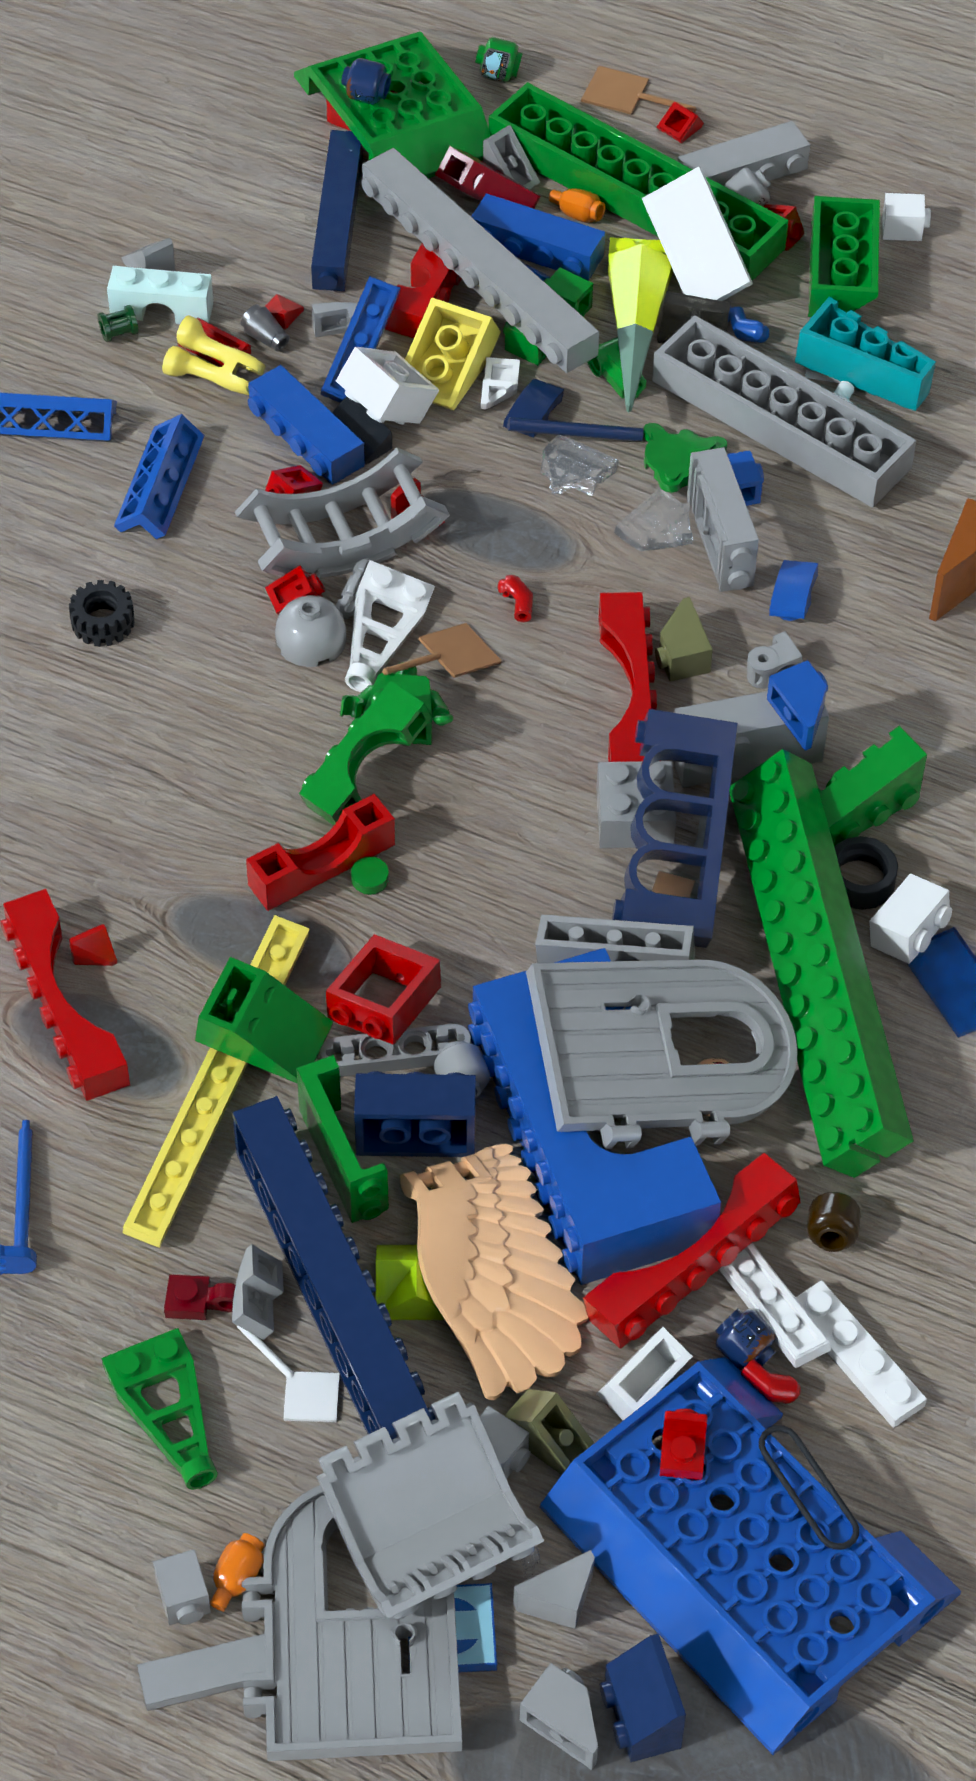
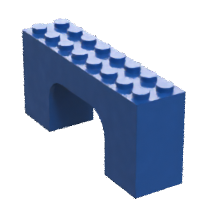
(602, 1204)

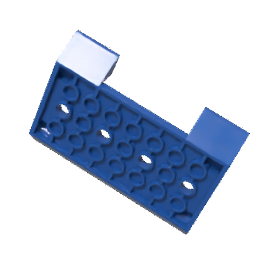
(707, 1572)

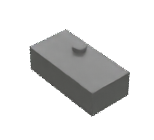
(758, 736)

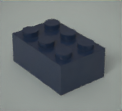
(414, 1114)

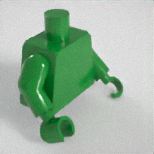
(416, 685)

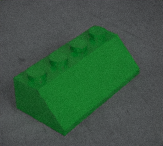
(844, 252)

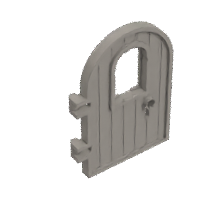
(625, 1062)
(343, 1667)

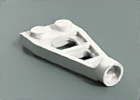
(392, 590)

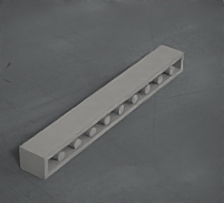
(480, 260)

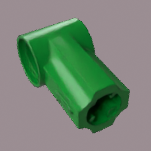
(609, 365)

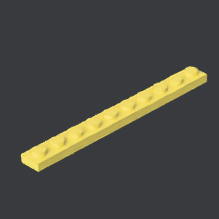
(204, 1105)

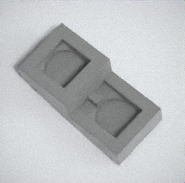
(332, 317)
(255, 1289)

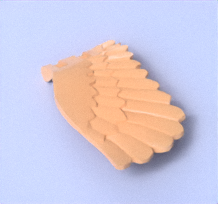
(495, 1268)

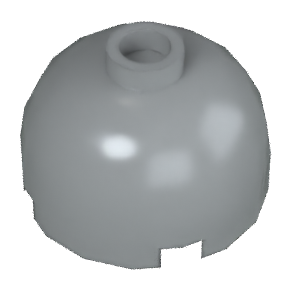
(310, 631)

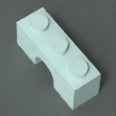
(180, 291)

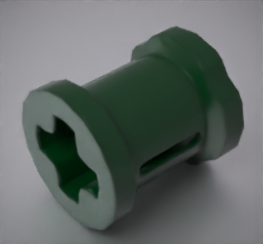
(117, 323)

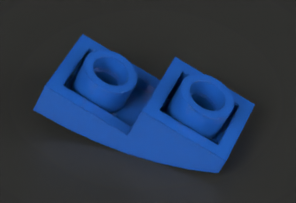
(793, 590)

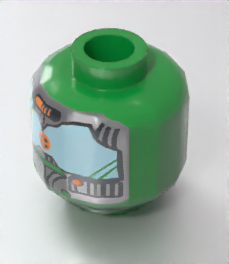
(499, 59)

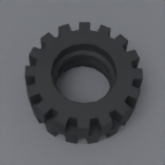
(103, 628)

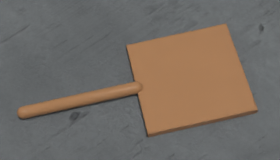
(621, 91)
(456, 650)

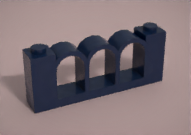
(690, 741)

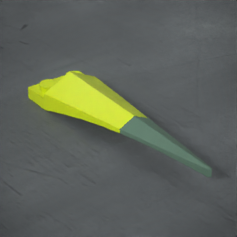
(638, 284)

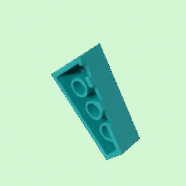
(855, 353)

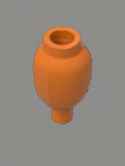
(579, 204)
(237, 1562)

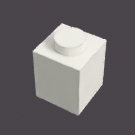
(904, 217)

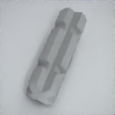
(347, 602)

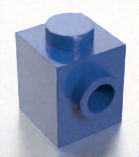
(748, 475)

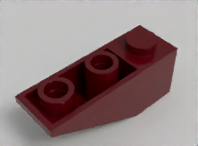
(479, 178)

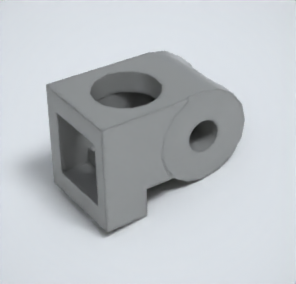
(766, 661)

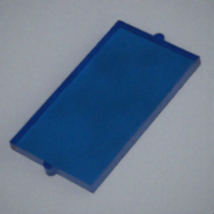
(949, 978)

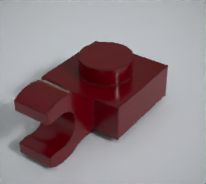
(192, 1296)

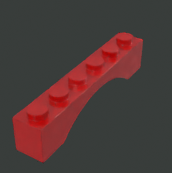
(623, 634)
(92, 1052)
(635, 1299)

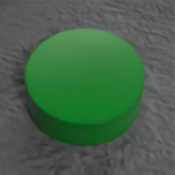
(369, 875)

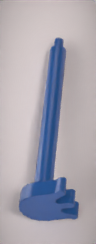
(20, 1258)

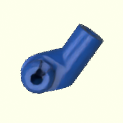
(747, 329)

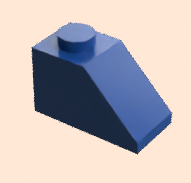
(799, 700)

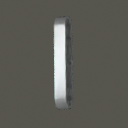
(396, 1057)

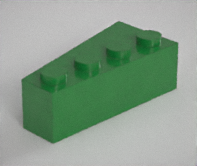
(875, 787)

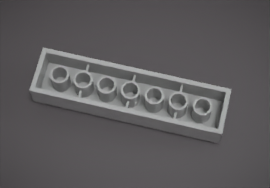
(784, 411)

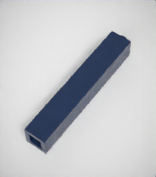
(337, 212)

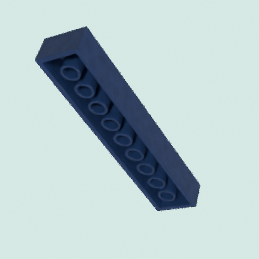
(326, 1267)

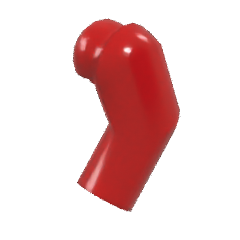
(521, 593)
(773, 1386)

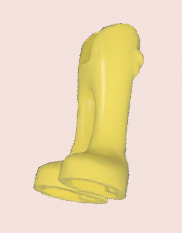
(192, 336)

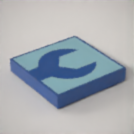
(475, 1628)

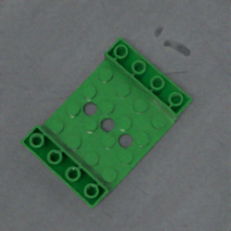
(415, 120)

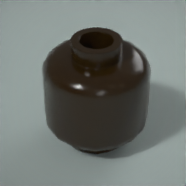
(833, 1221)

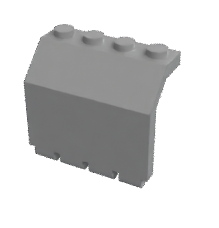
(425, 1506)

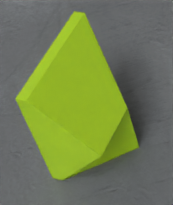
(402, 1284)

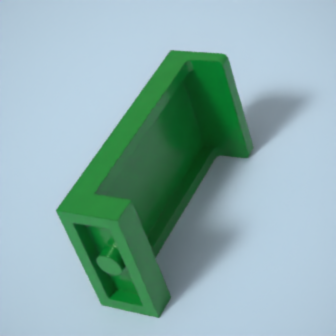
(319, 1096)

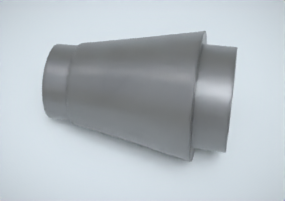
(262, 326)

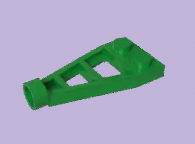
(150, 1364)

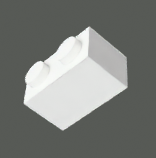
(910, 918)
(644, 1374)

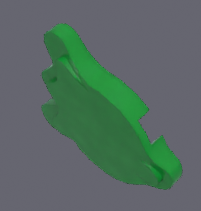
(670, 454)

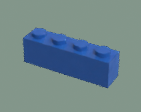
(542, 236)
(306, 425)

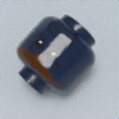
(366, 81)
(745, 1338)

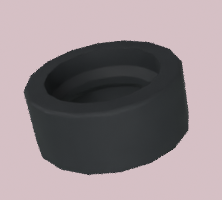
(876, 853)

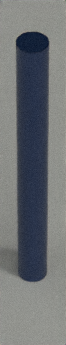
(575, 429)

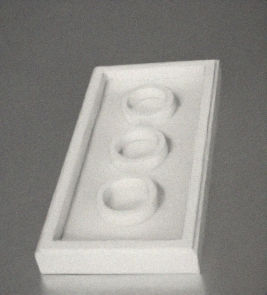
(697, 238)

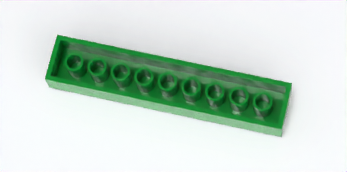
(622, 170)

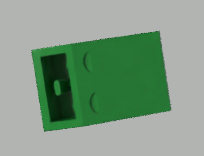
(261, 1021)

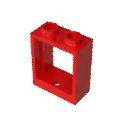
(393, 961)

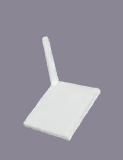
(307, 1394)

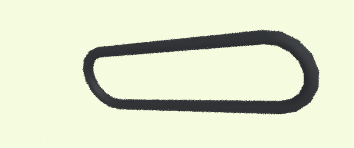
(837, 1546)

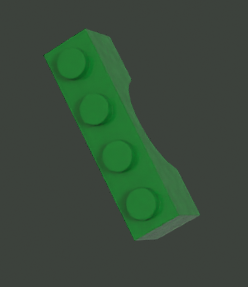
(390, 719)

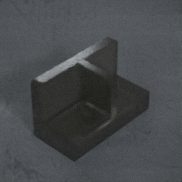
(681, 308)

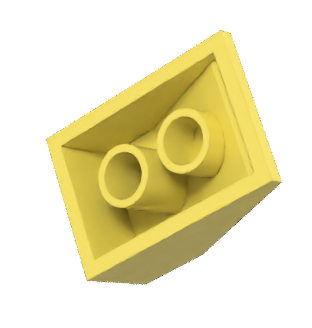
(452, 349)

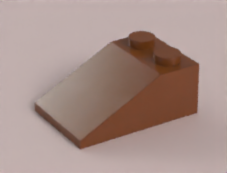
(958, 568)

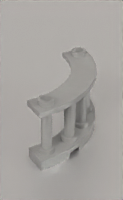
(342, 555)

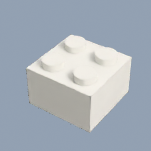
(386, 386)

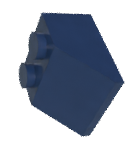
(644, 1701)

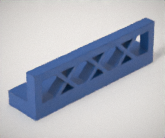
(54, 404)
(160, 477)

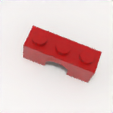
(430, 281)

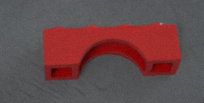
(285, 873)

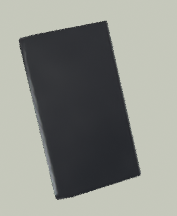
(374, 434)

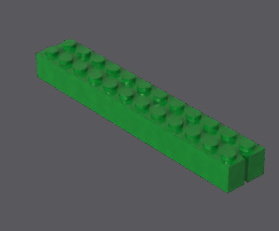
(819, 966)

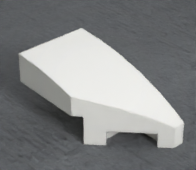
(499, 381)

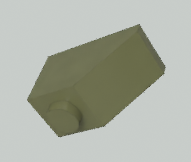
(684, 644)
(552, 1428)

